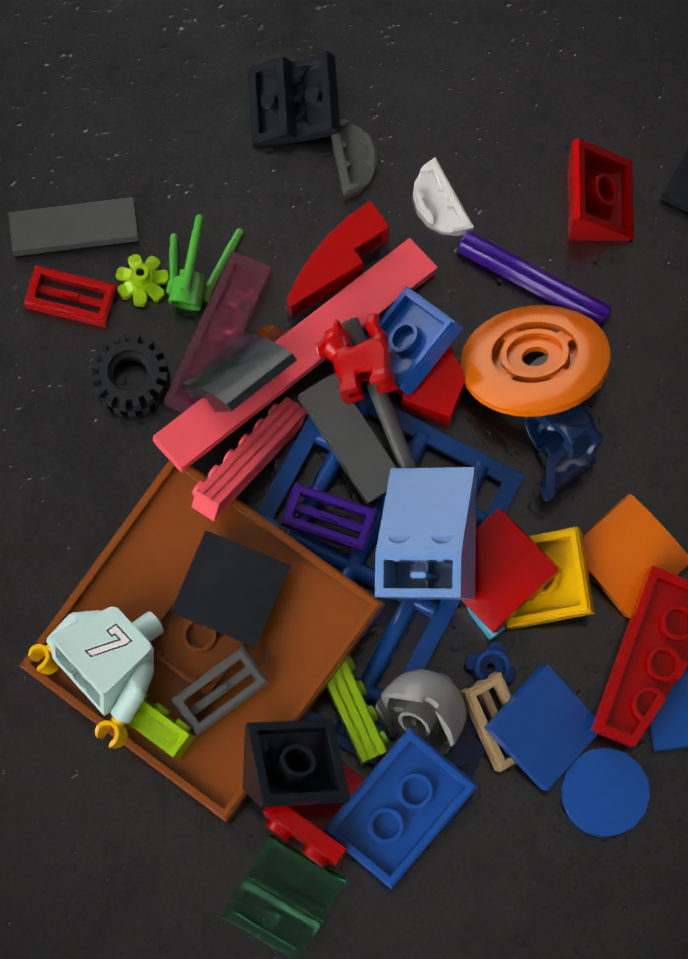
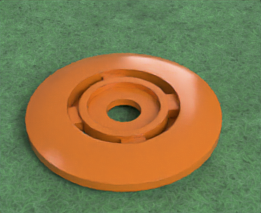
(574, 368)

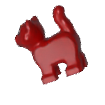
(358, 363)

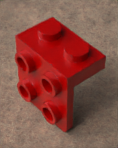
(307, 824)

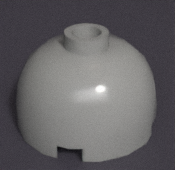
(425, 703)

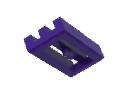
(324, 533)

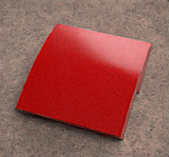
(507, 570)

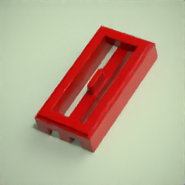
(65, 311)

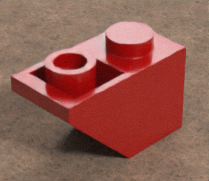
(438, 392)

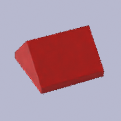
(599, 194)

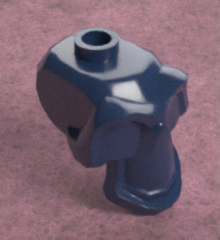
(567, 441)

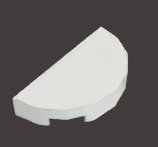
(437, 202)

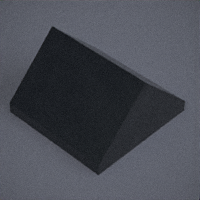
(293, 763)

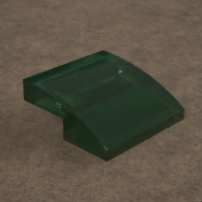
(284, 898)

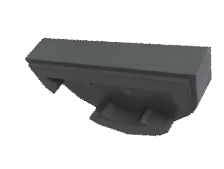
(354, 158)

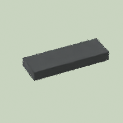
(73, 226)
(348, 438)

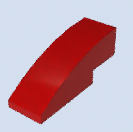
(338, 259)

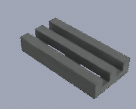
(251, 668)

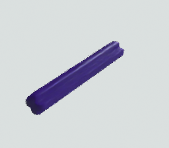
(532, 277)

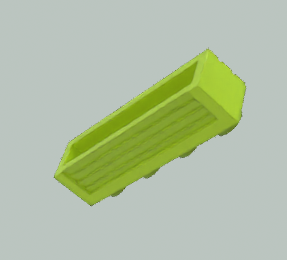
(355, 715)
(161, 729)

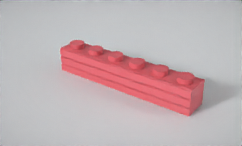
(248, 459)

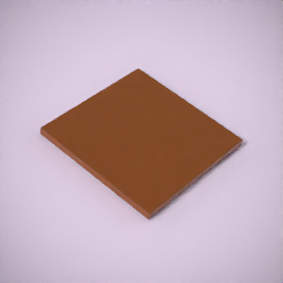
(300, 650)

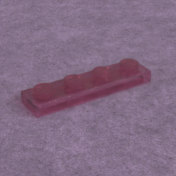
(221, 323)

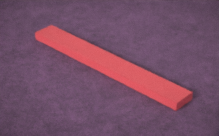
(373, 292)

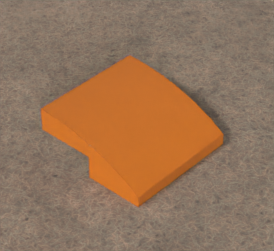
(624, 547)

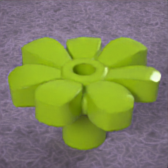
(142, 280)

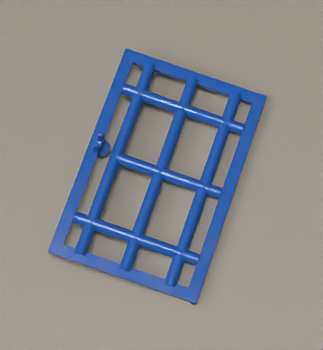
(353, 564)

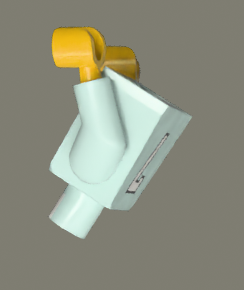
(106, 660)

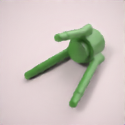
(188, 288)

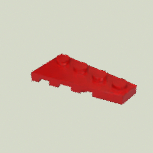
(648, 659)

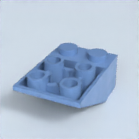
(428, 535)

